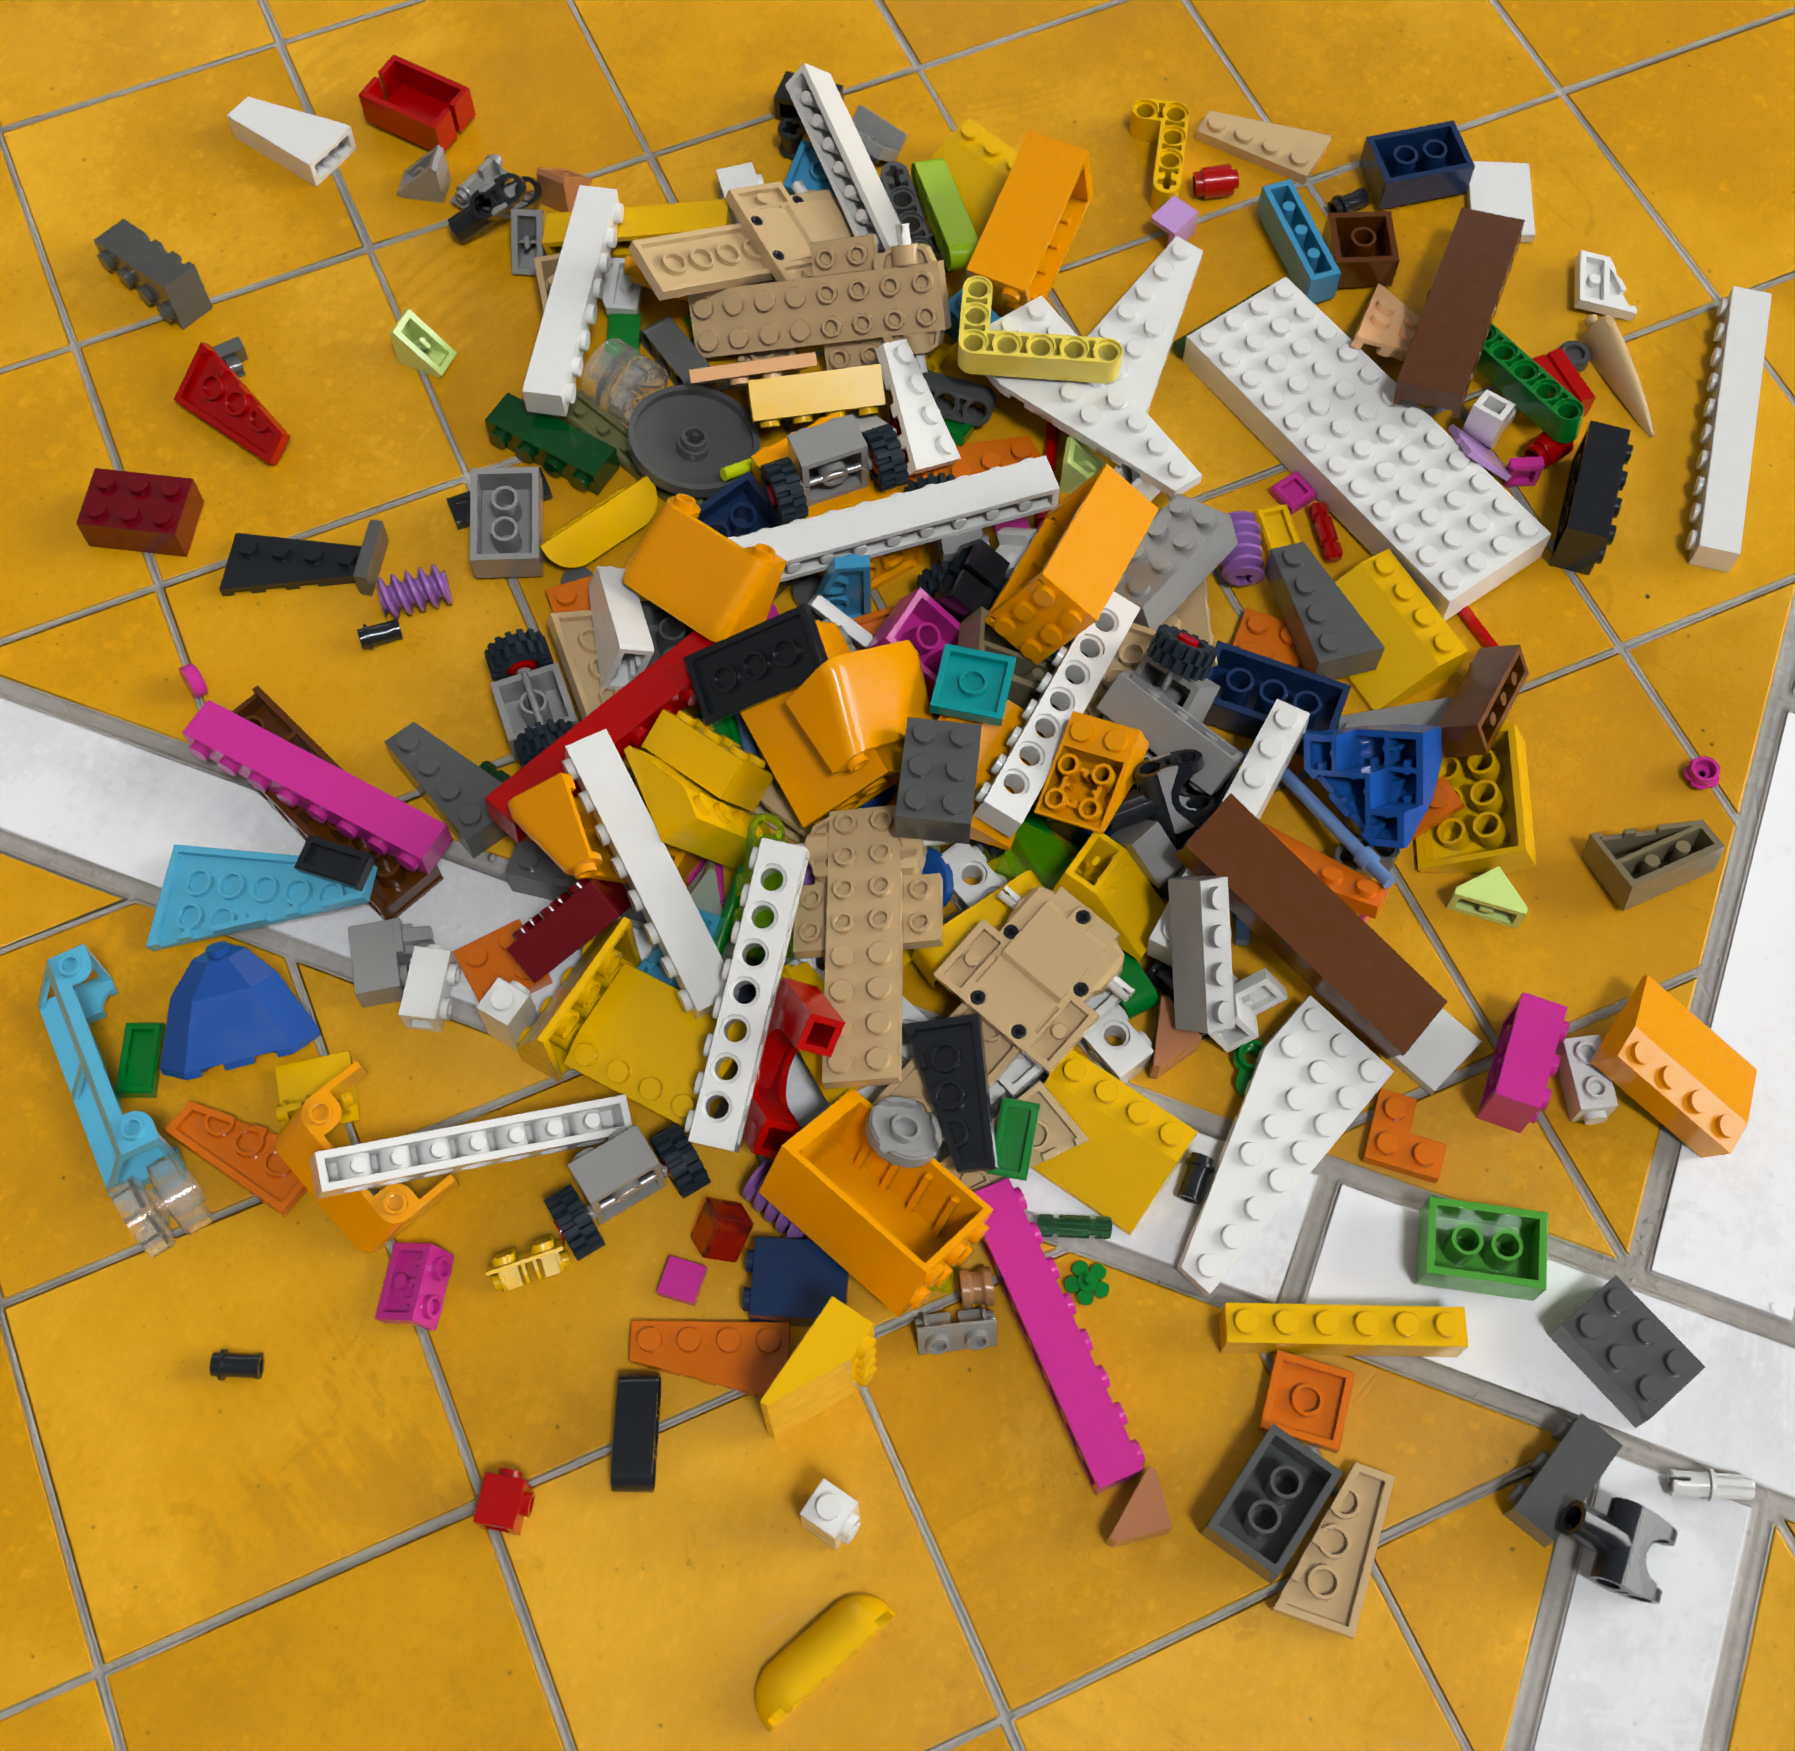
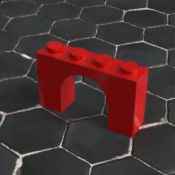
(800, 1021)

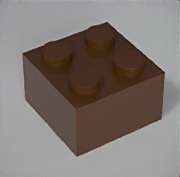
(1362, 247)

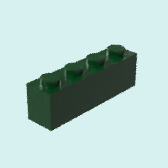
(552, 444)

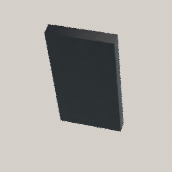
(756, 664)

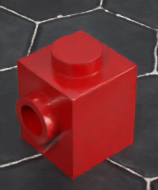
(504, 1501)

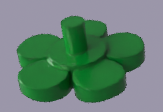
(1087, 1282)

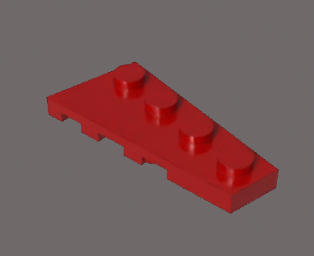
(226, 403)

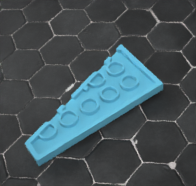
(237, 890)

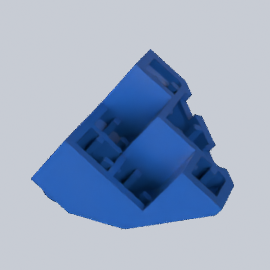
(1378, 776)
(229, 1013)

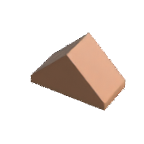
(560, 187)
(1169, 1043)
(1144, 1514)

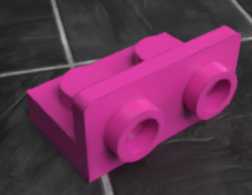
(415, 1285)

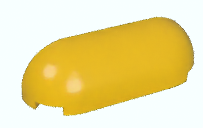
(602, 525)
(818, 1655)

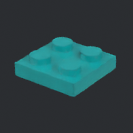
(973, 684)

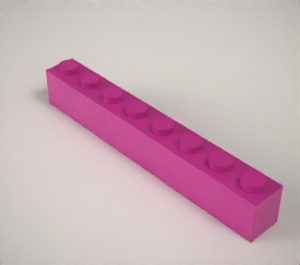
(317, 787)
(1057, 1343)

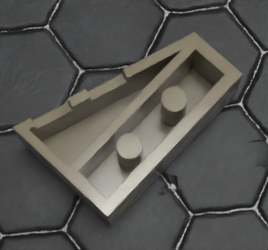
(978, 635)
(1651, 861)

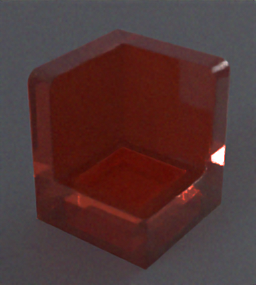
(721, 1230)

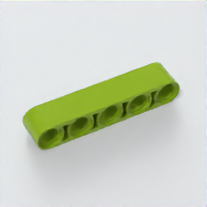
(944, 212)

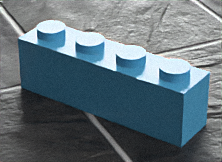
(1298, 241)

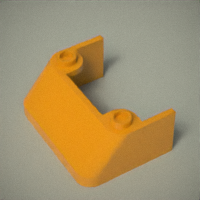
(363, 1217)

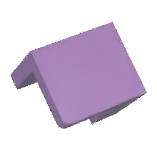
(1176, 219)

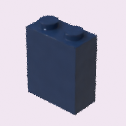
(791, 1281)

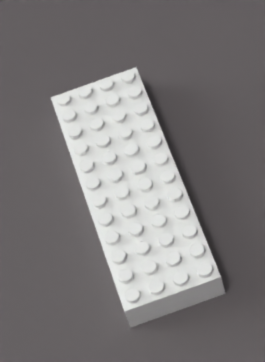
(1372, 462)

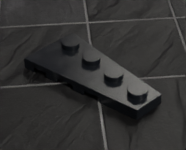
(274, 562)

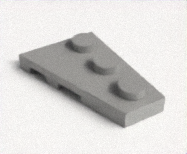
(1417, 713)

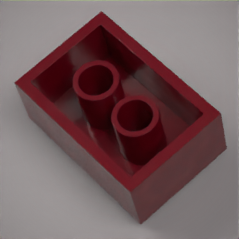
(140, 512)
(567, 925)

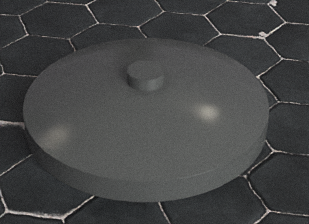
(687, 436)

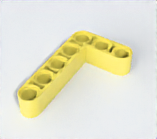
(1026, 353)

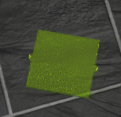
(1037, 852)

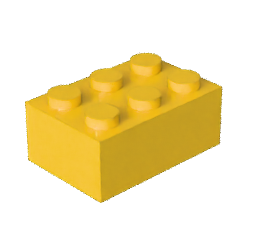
(709, 759)

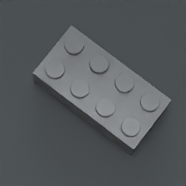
(1175, 558)

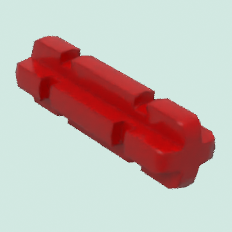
(1325, 532)

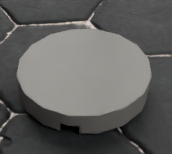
(903, 1132)

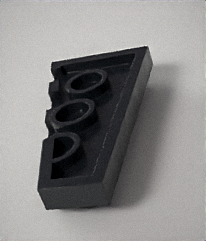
(956, 1076)

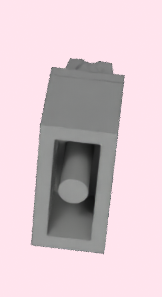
(382, 958)

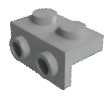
(879, 136)

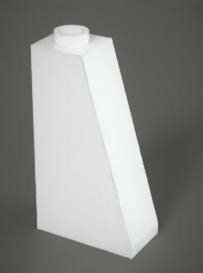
(293, 138)
(619, 629)

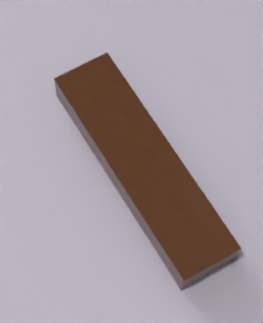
(1459, 311)
(394, 886)
(1313, 929)

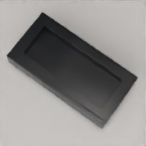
(335, 862)

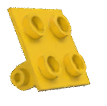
(304, 1078)
(507, 1262)

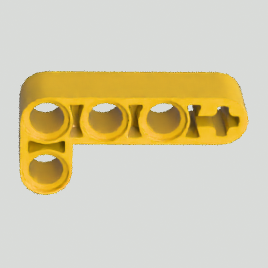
(1167, 125)
(956, 930)

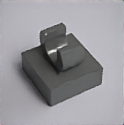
(233, 354)

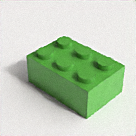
(1482, 1248)

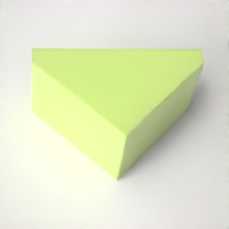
(420, 346)
(1078, 465)
(1490, 898)

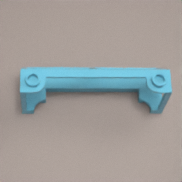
(118, 1140)

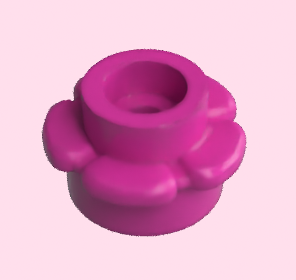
(1707, 767)

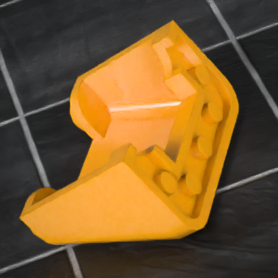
(703, 573)
(861, 703)
(563, 829)

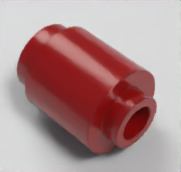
(1215, 181)
(1548, 448)

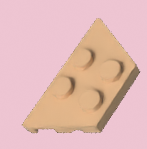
(1386, 325)
(739, 373)

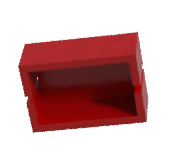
(417, 104)

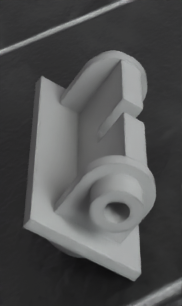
(487, 171)
(974, 1331)

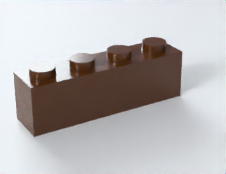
(1483, 700)

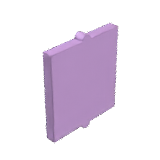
(1479, 452)

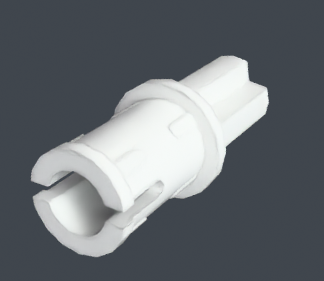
(1710, 1484)

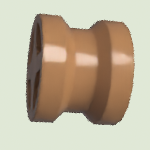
(976, 1287)

